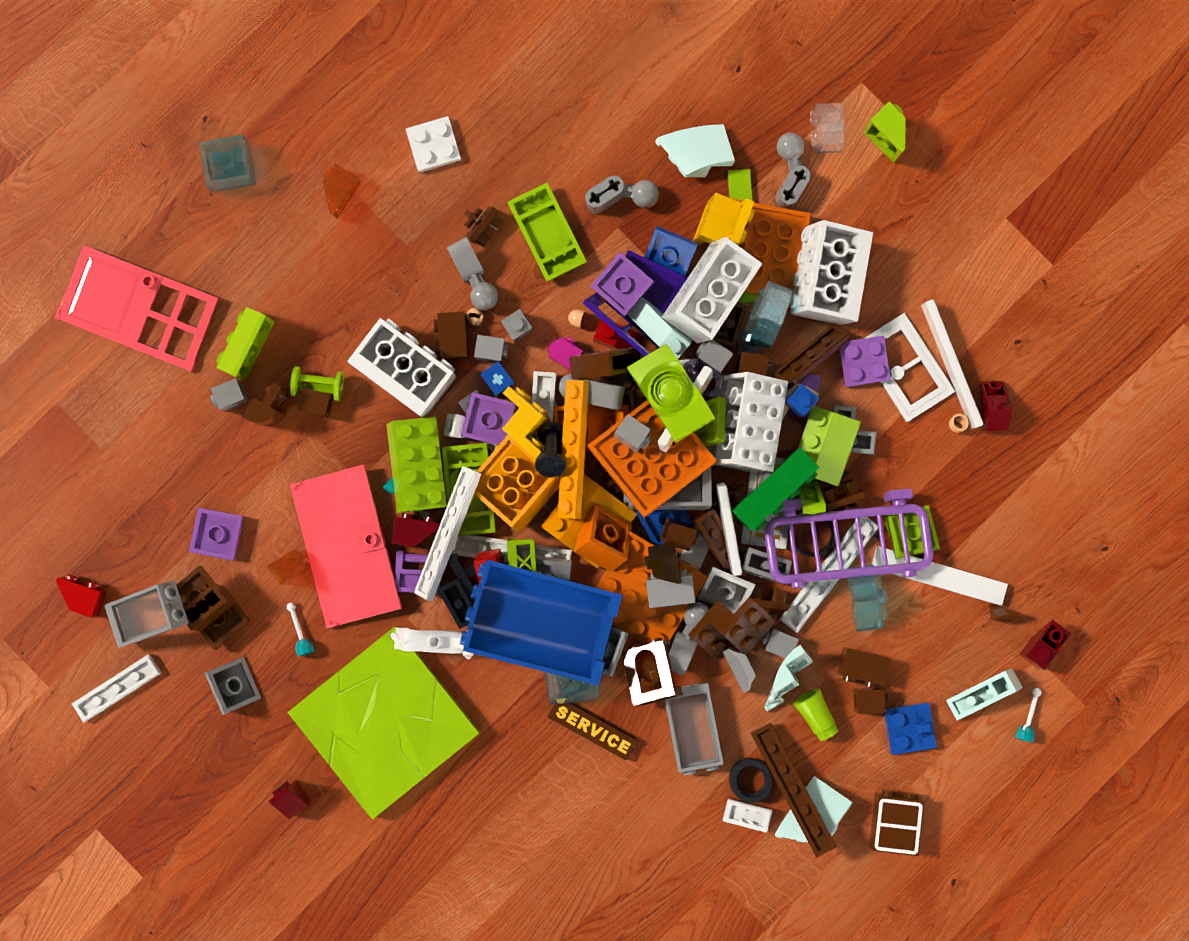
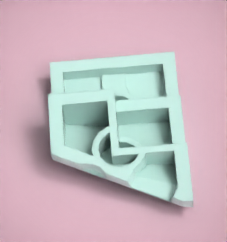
(698, 149)
(786, 677)
(830, 805)

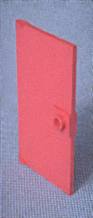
(345, 546)

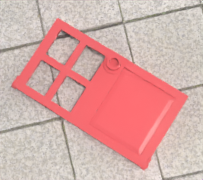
(117, 299)

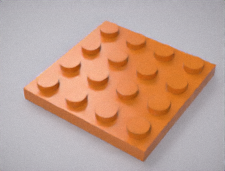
(774, 241)
(651, 474)
(634, 611)

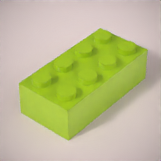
(416, 464)

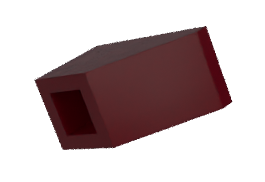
(995, 406)
(413, 532)
(1045, 645)
(289, 799)

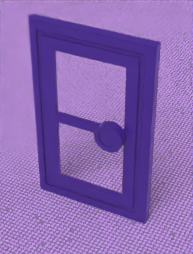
(597, 300)

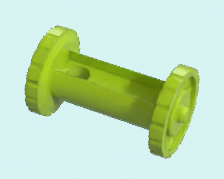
(317, 383)

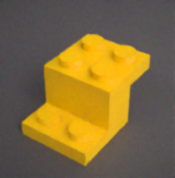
(724, 219)
(526, 421)

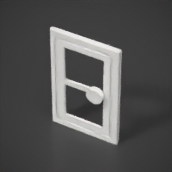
(944, 386)

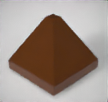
(999, 613)

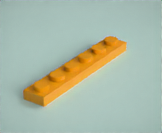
(573, 448)

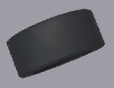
(748, 797)

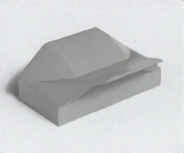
(740, 667)

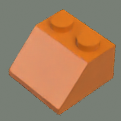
(604, 539)

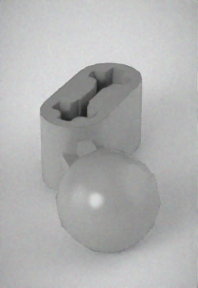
(790, 148)
(642, 193)
(483, 295)
(599, 393)
(682, 645)

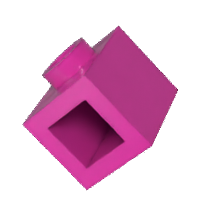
(562, 350)

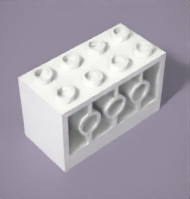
(831, 273)
(712, 290)
(388, 371)
(751, 422)

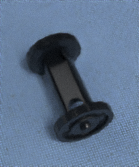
(550, 462)

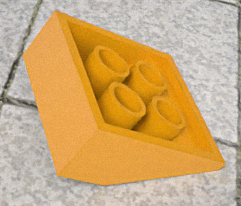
(513, 485)
(567, 528)

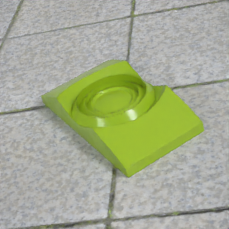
(546, 232)
(671, 393)
(479, 516)

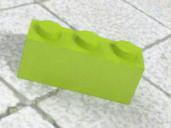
(245, 343)
(829, 442)

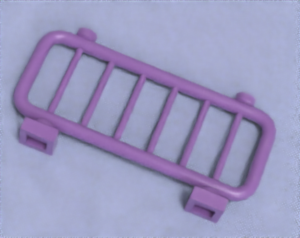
(896, 497)

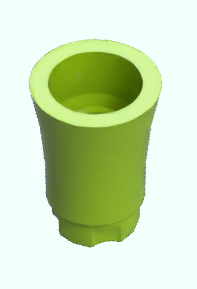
(816, 713)

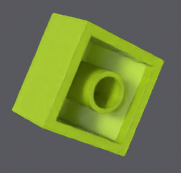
(888, 131)

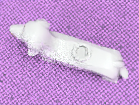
(429, 641)

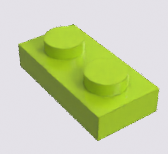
(811, 498)

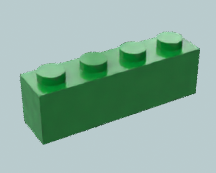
(775, 489)

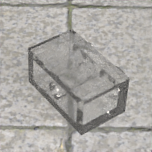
(828, 128)

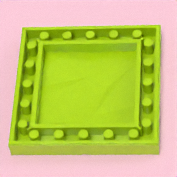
(383, 723)

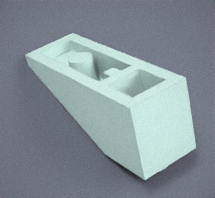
(657, 328)
(984, 693)

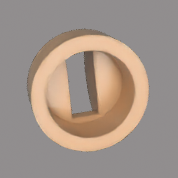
(577, 318)
(472, 320)
(960, 420)

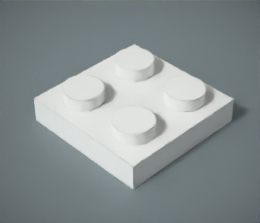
(433, 144)

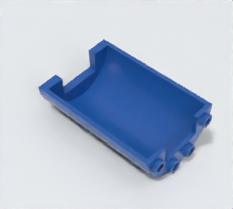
(540, 622)

